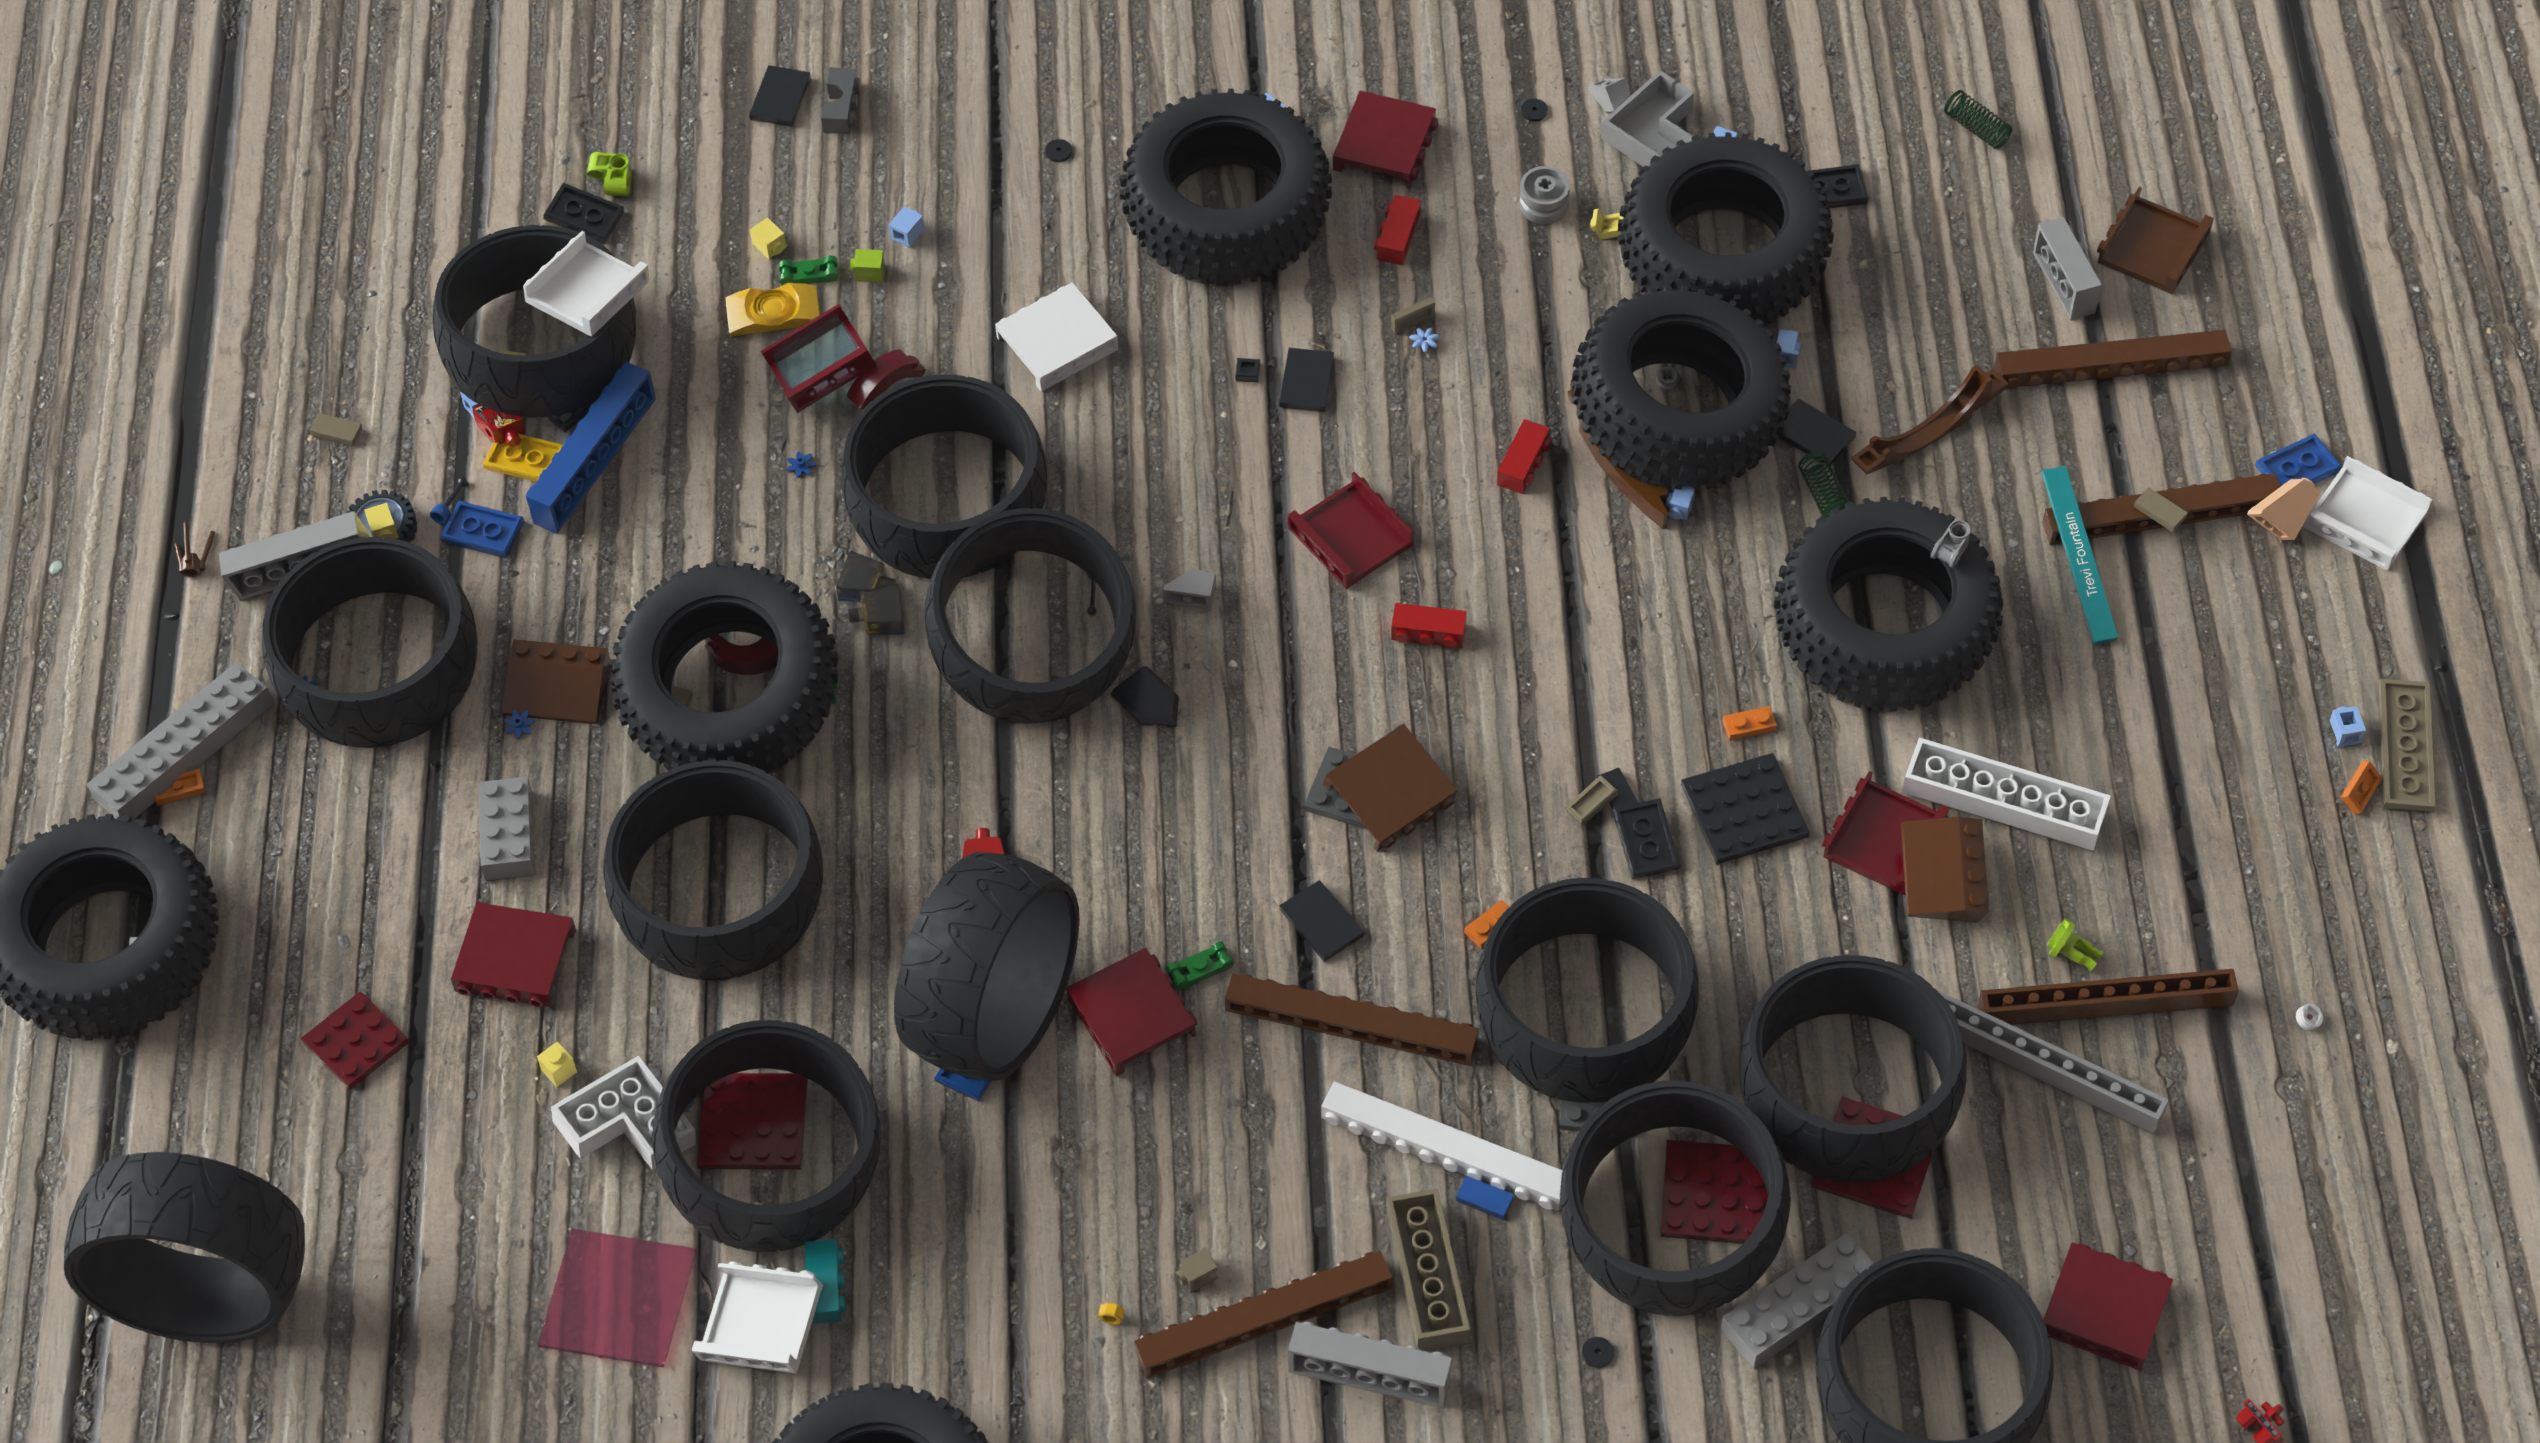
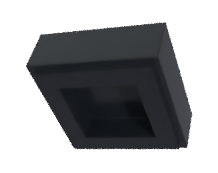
(1247, 370)

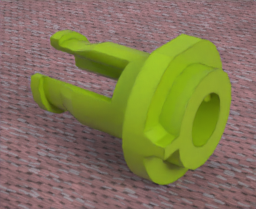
(2065, 939)

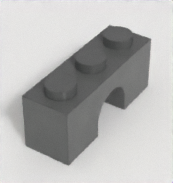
(839, 115)

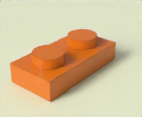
(1749, 723)
(186, 786)
(2361, 787)
(1482, 926)

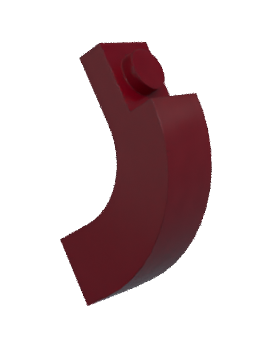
(888, 370)
(743, 658)

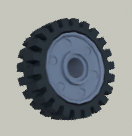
(399, 507)

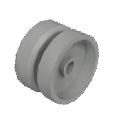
(1544, 195)

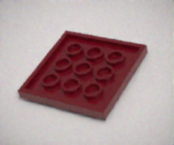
(753, 1122)
(1710, 1193)
(1892, 1194)

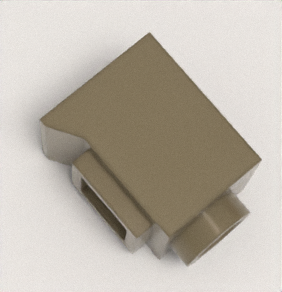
(1197, 1270)

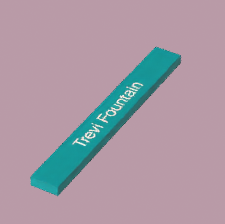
(2079, 555)

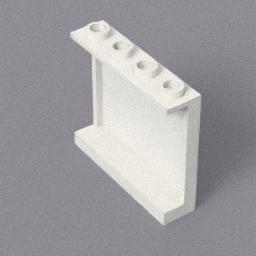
(584, 285)
(1058, 335)
(2368, 513)
(760, 1318)

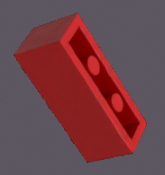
(1398, 229)
(1524, 456)
(1428, 625)

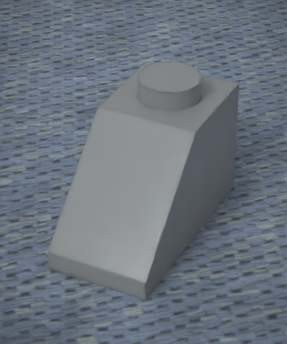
(1610, 93)
(1192, 589)

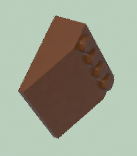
(556, 681)
(1945, 869)

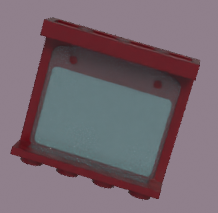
(818, 358)

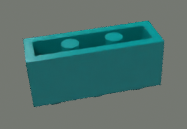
(823, 1260)

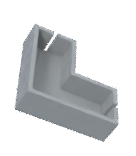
(1649, 119)

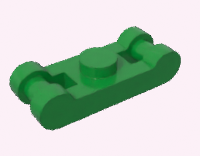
(809, 271)
(1200, 966)

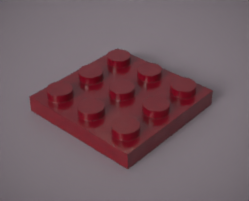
(354, 1040)

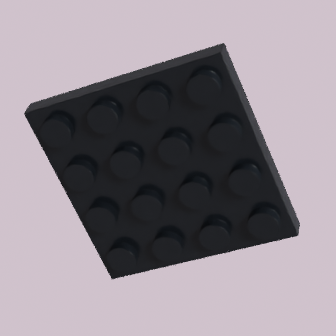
(1744, 808)

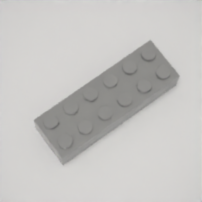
(265, 562)
(1794, 1301)
(1370, 1364)

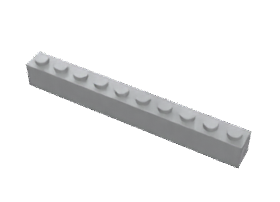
(2058, 1067)

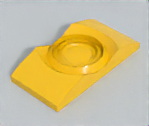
(771, 309)

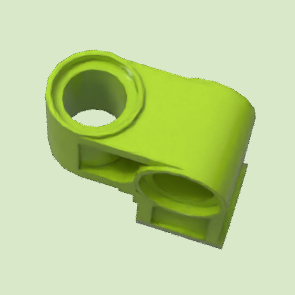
(614, 170)

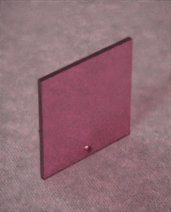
(617, 1298)

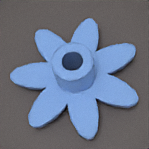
(1424, 339)

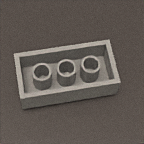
(2067, 268)
(506, 828)

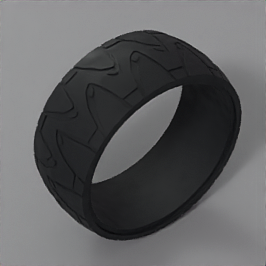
(519, 383)
(923, 408)
(1039, 532)
(355, 570)
(698, 792)
(1597, 909)
(986, 965)
(1870, 989)
(779, 1047)
(1657, 1107)
(194, 1205)
(1948, 1278)

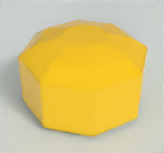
(1111, 1313)

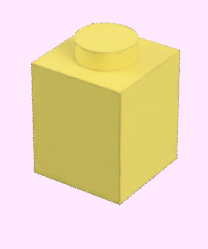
(768, 238)
(381, 521)
(557, 1064)

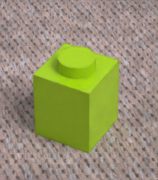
(868, 265)

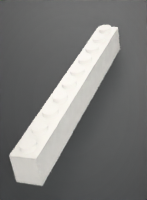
(1443, 1145)

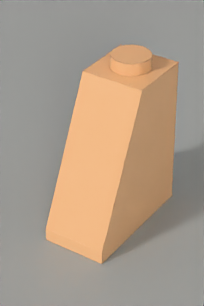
(2286, 508)

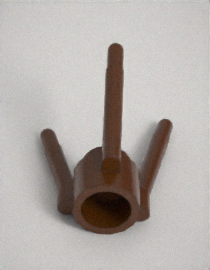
(190, 564)

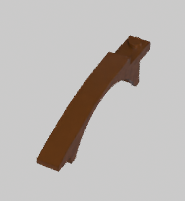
(1971, 395)
(1643, 495)

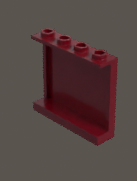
(1386, 136)
(1352, 531)
(1870, 832)
(511, 954)
(1130, 1009)
(2106, 1305)

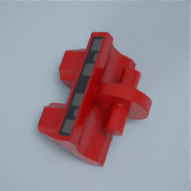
(2252, 1414)

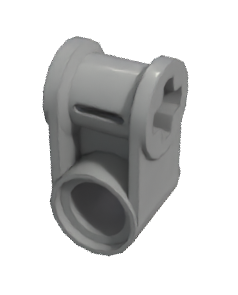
(1951, 547)

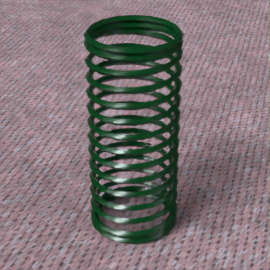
(1962, 103)
(1815, 468)

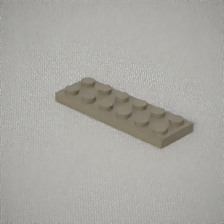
(2406, 745)

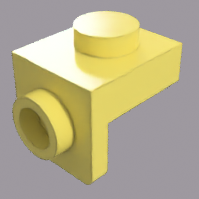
(1605, 226)

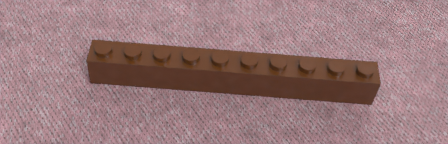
(2114, 358)
(2201, 502)
(2111, 997)
(1351, 1019)
(1263, 1314)

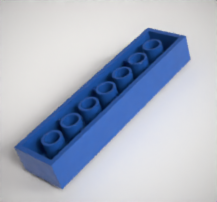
(590, 447)

